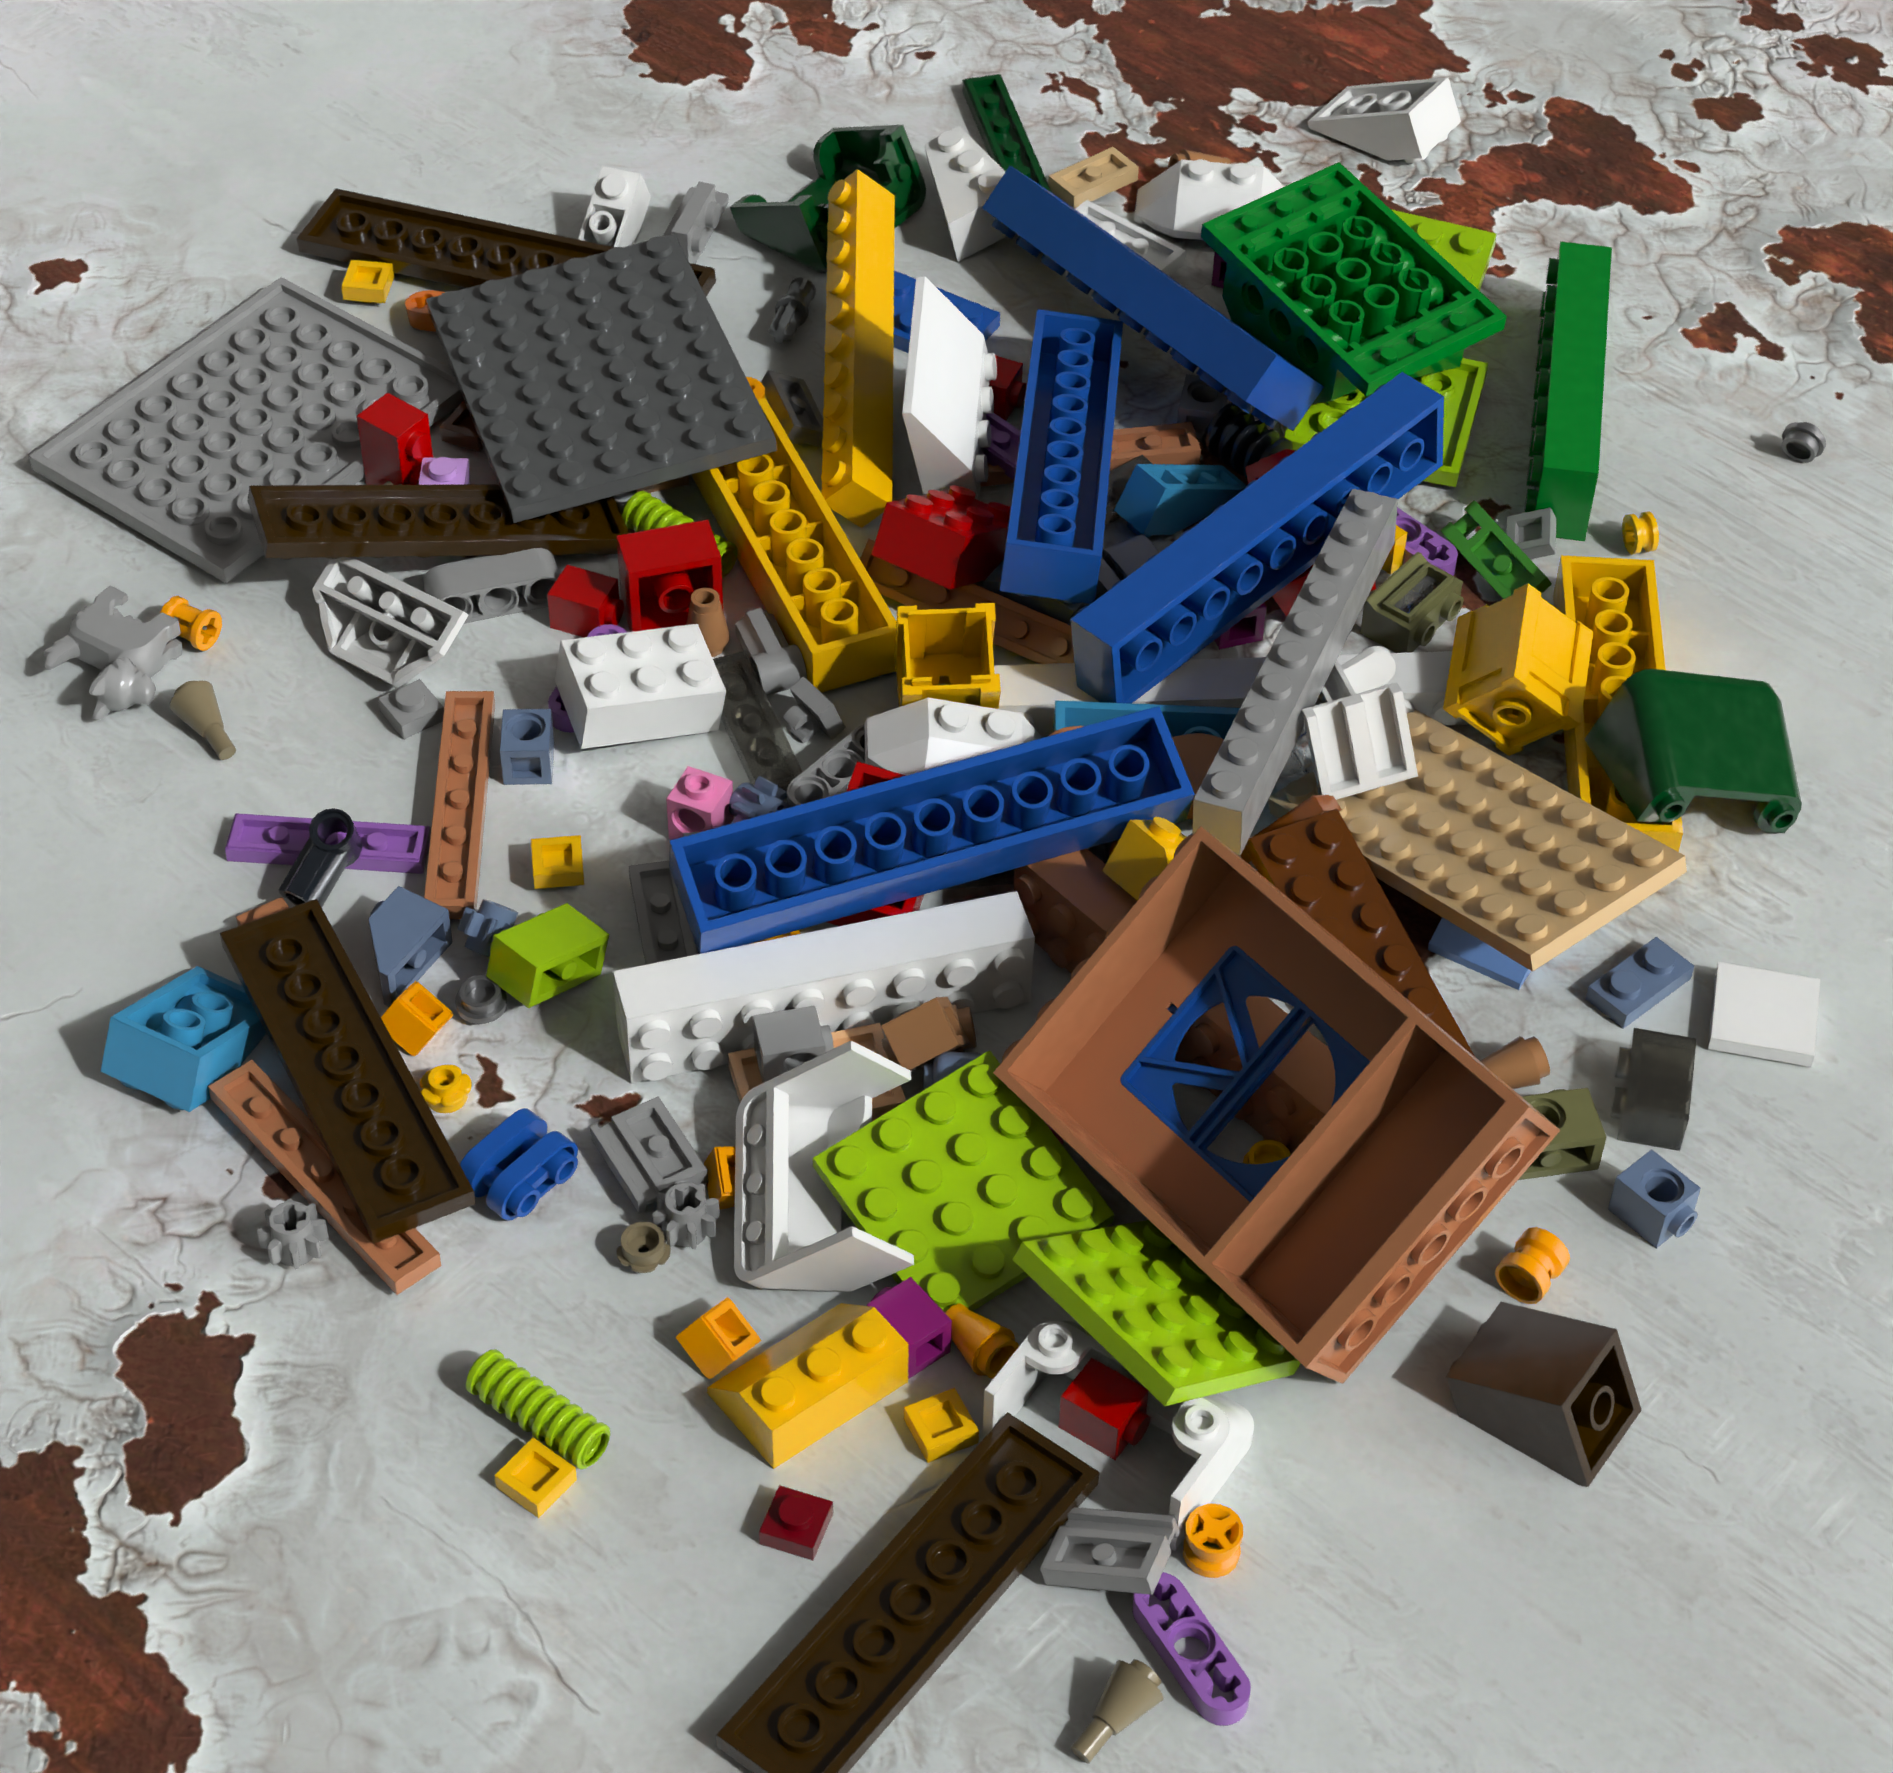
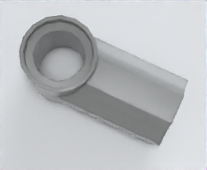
(771, 656)

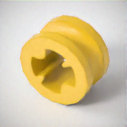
(1640, 532)

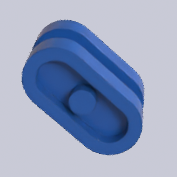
(519, 1164)

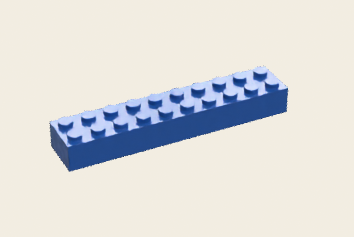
(1152, 300)
(1063, 459)
(1253, 543)
(927, 830)

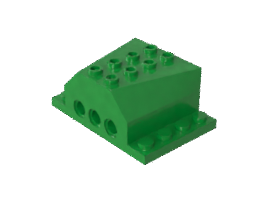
(1345, 286)

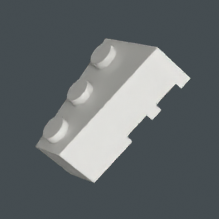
(963, 182)

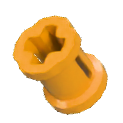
(192, 620)

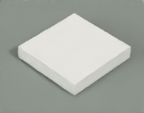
(1764, 1014)

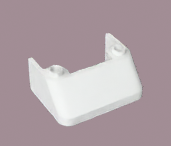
(784, 1212)
(1206, 1428)

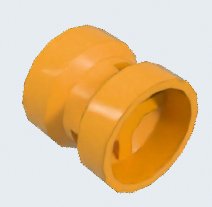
(1528, 1270)

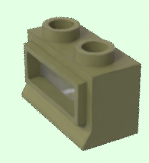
(1411, 606)

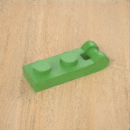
(1493, 553)

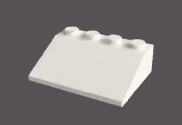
(947, 394)

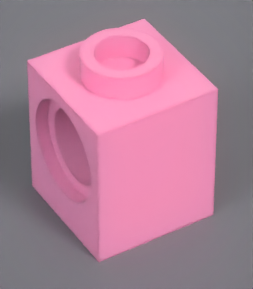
(698, 803)

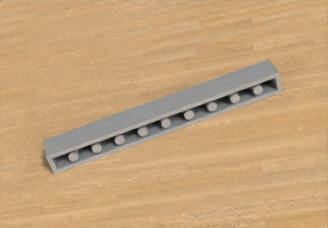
(1295, 670)

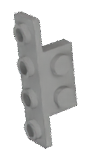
(697, 218)

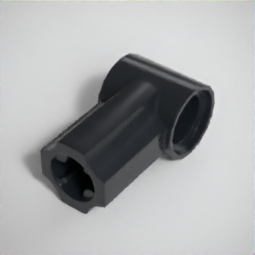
(322, 864)

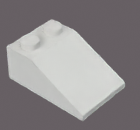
(1391, 117)

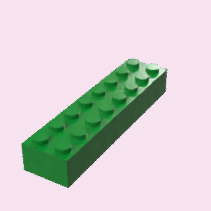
(1569, 387)

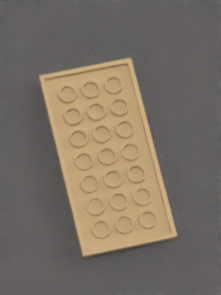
(1497, 847)

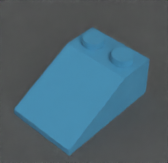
(182, 1038)

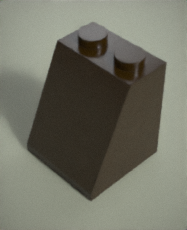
(1547, 1388)

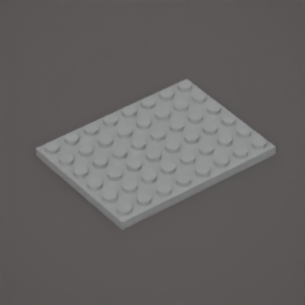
(238, 407)

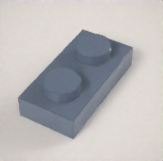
(1639, 982)

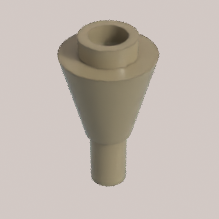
(198, 708)
(1126, 1697)

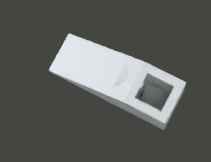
(616, 208)

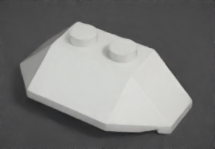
(1198, 192)
(382, 621)
(940, 733)

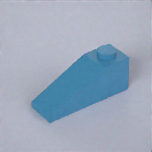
(1172, 497)

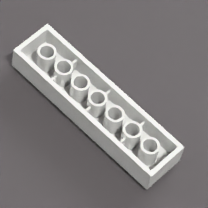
(858, 974)

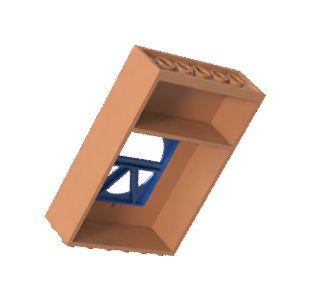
(1374, 1195)

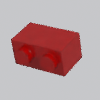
(393, 441)

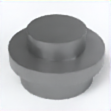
(1802, 441)
(480, 1000)

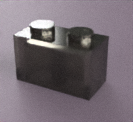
(1655, 1089)

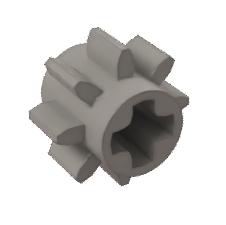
(686, 1214)
(292, 1233)

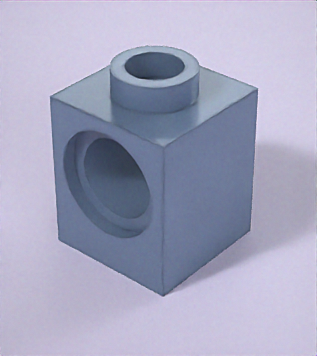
(527, 746)
(1655, 1199)

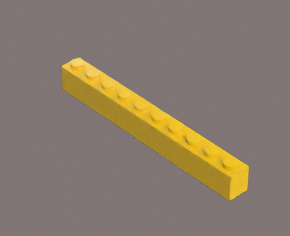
(859, 350)

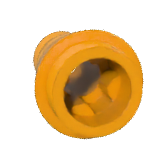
(980, 1340)

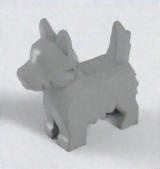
(121, 648)

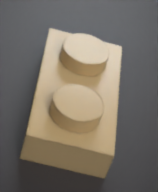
(1093, 177)

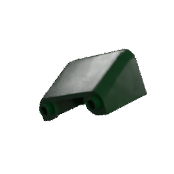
(800, 225)
(1694, 737)

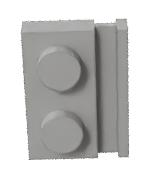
(647, 1152)
(1110, 1550)

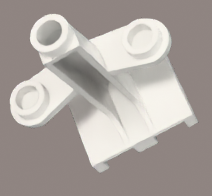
(1359, 730)

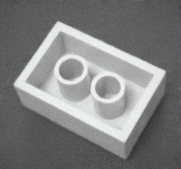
(639, 686)

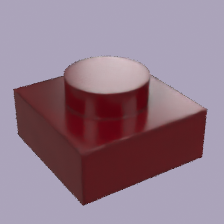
(796, 1522)

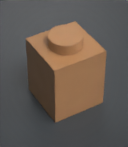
(923, 1034)

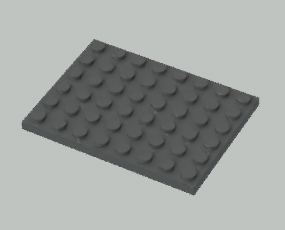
(598, 377)

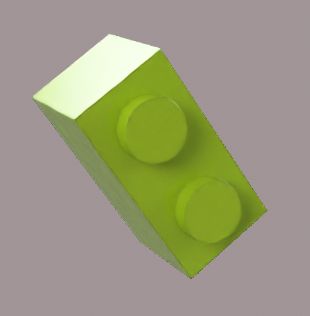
(547, 955)

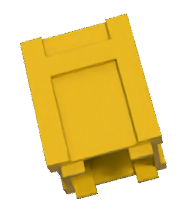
(947, 649)
(1518, 670)

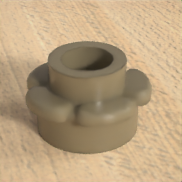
(643, 1237)

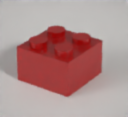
(663, 570)

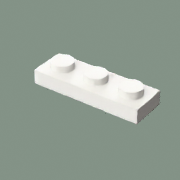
(1148, 245)

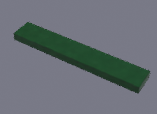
(1001, 126)

